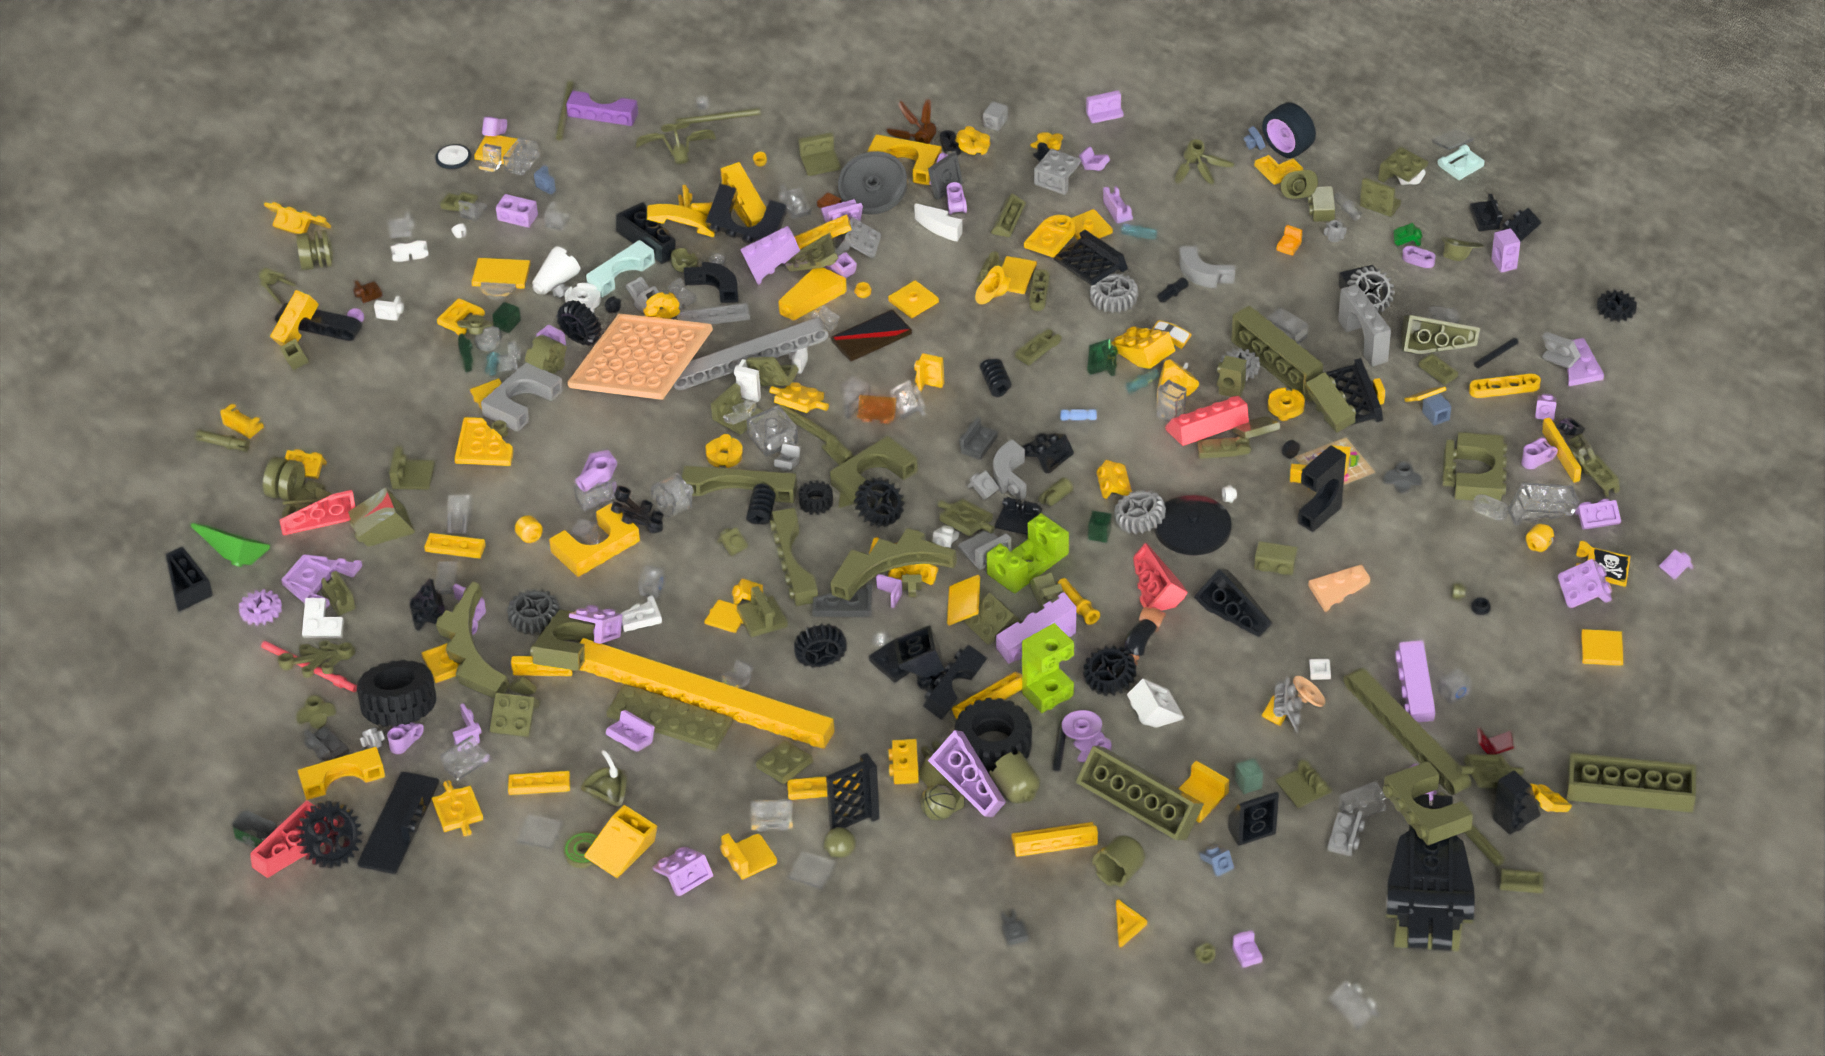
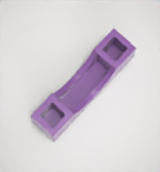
(620, 112)

